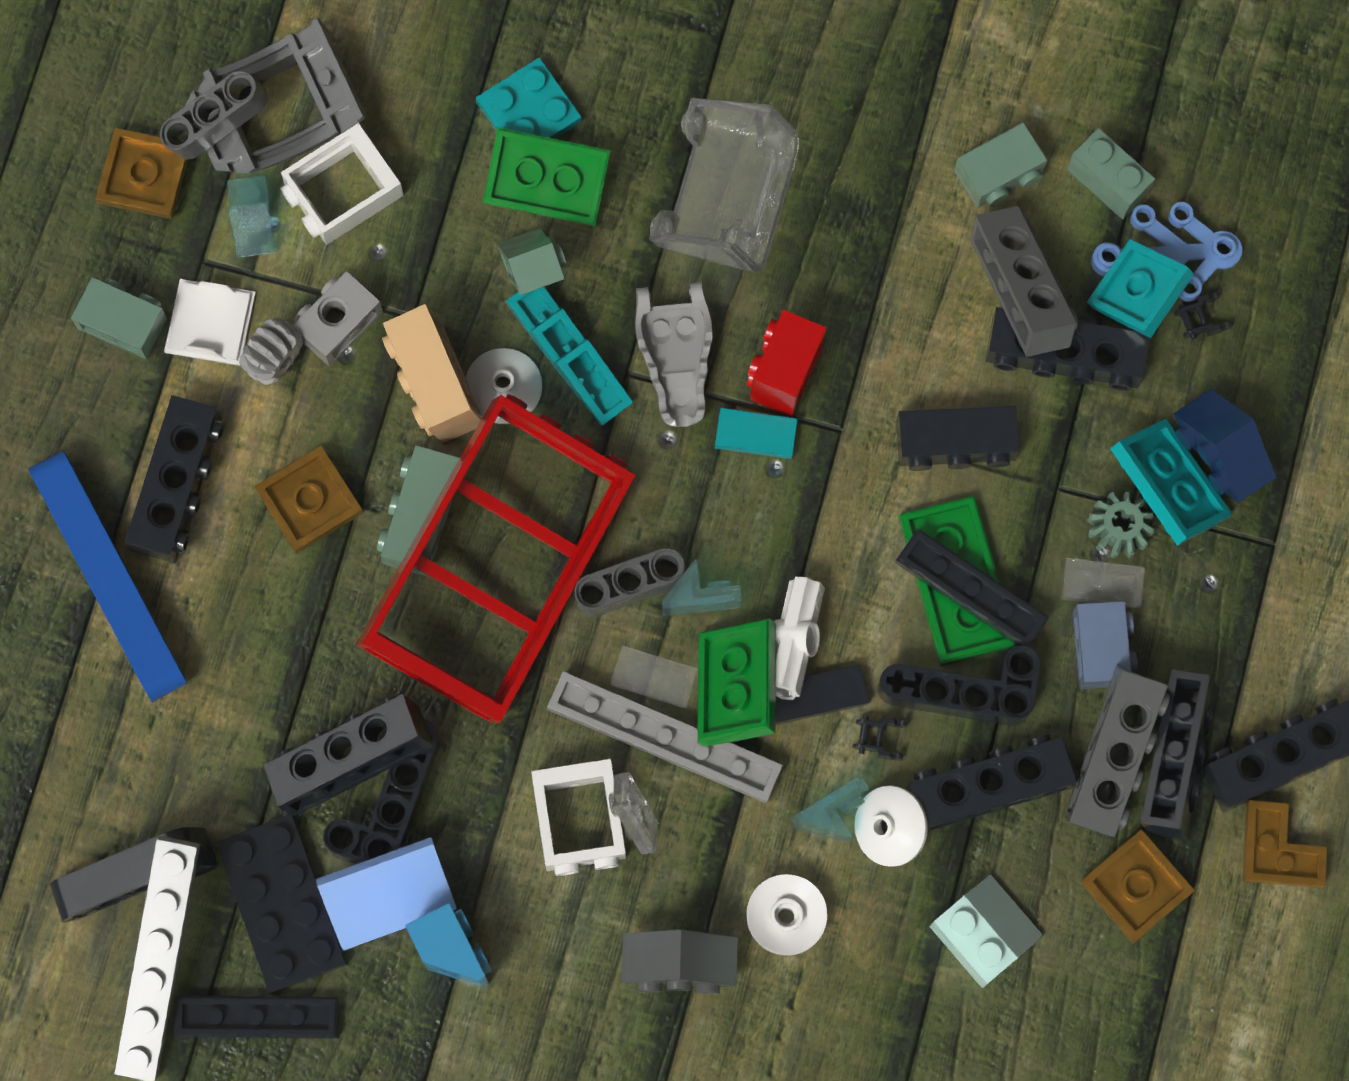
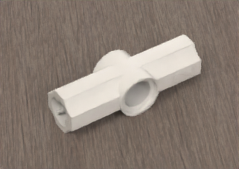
(797, 635)

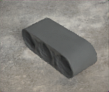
(195, 115)
(614, 596)

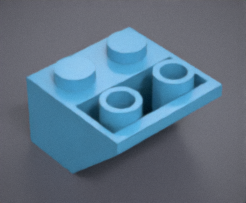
(445, 948)

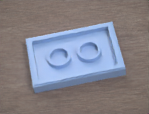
(384, 893)

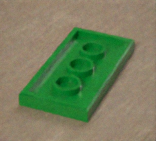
(960, 529)

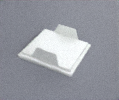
(210, 321)

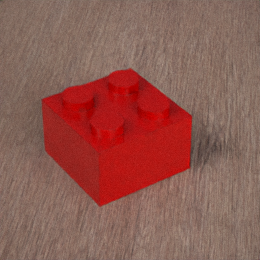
(787, 363)

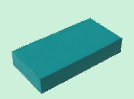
(756, 433)

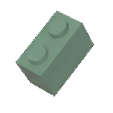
(1001, 166)
(1110, 173)
(532, 260)
(120, 317)

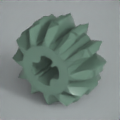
(1126, 513)

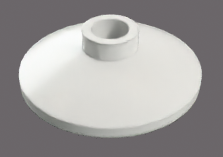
(509, 363)
(905, 824)
(792, 894)

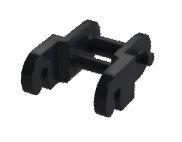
(1197, 306)
(862, 746)

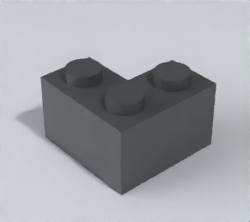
(679, 961)

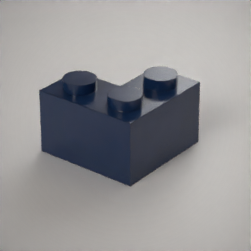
(1227, 443)

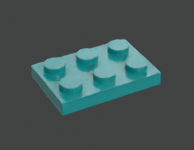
(1171, 482)

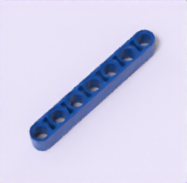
(107, 576)

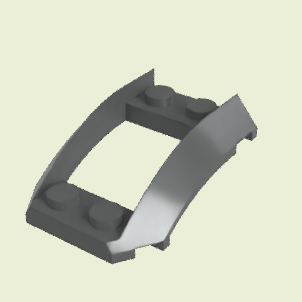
(329, 85)

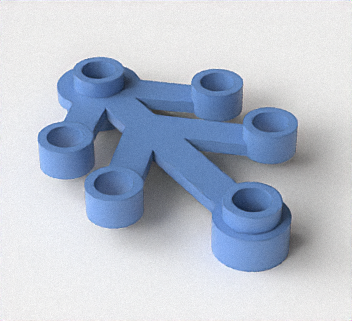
(1177, 249)

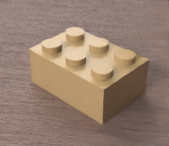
(431, 374)

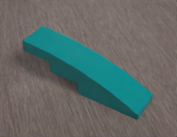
(570, 353)

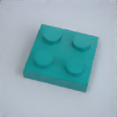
(530, 103)
(1140, 288)

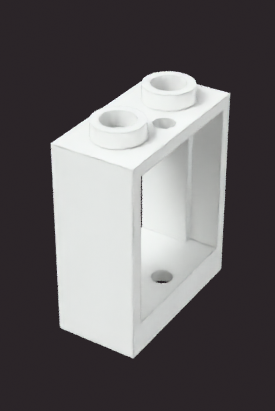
(327, 155)
(568, 777)

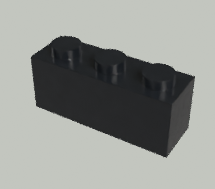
(957, 437)

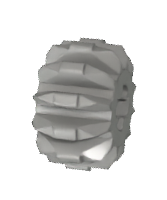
(271, 350)

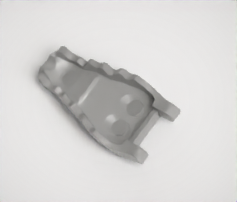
(676, 351)

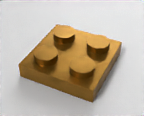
(141, 175)
(308, 499)
(1137, 886)

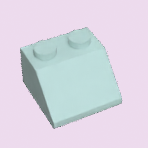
(986, 931)

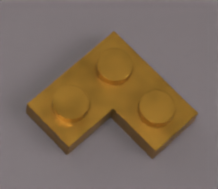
(1270, 857)

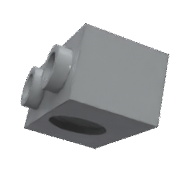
(333, 339)

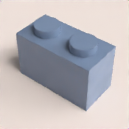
(1102, 642)

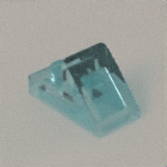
(251, 216)
(689, 598)
(823, 817)

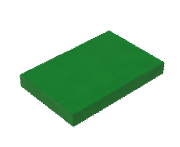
(546, 176)
(737, 683)

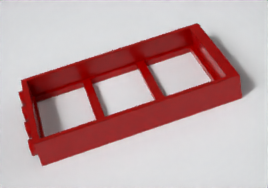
(575, 448)

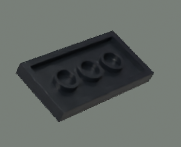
(281, 904)

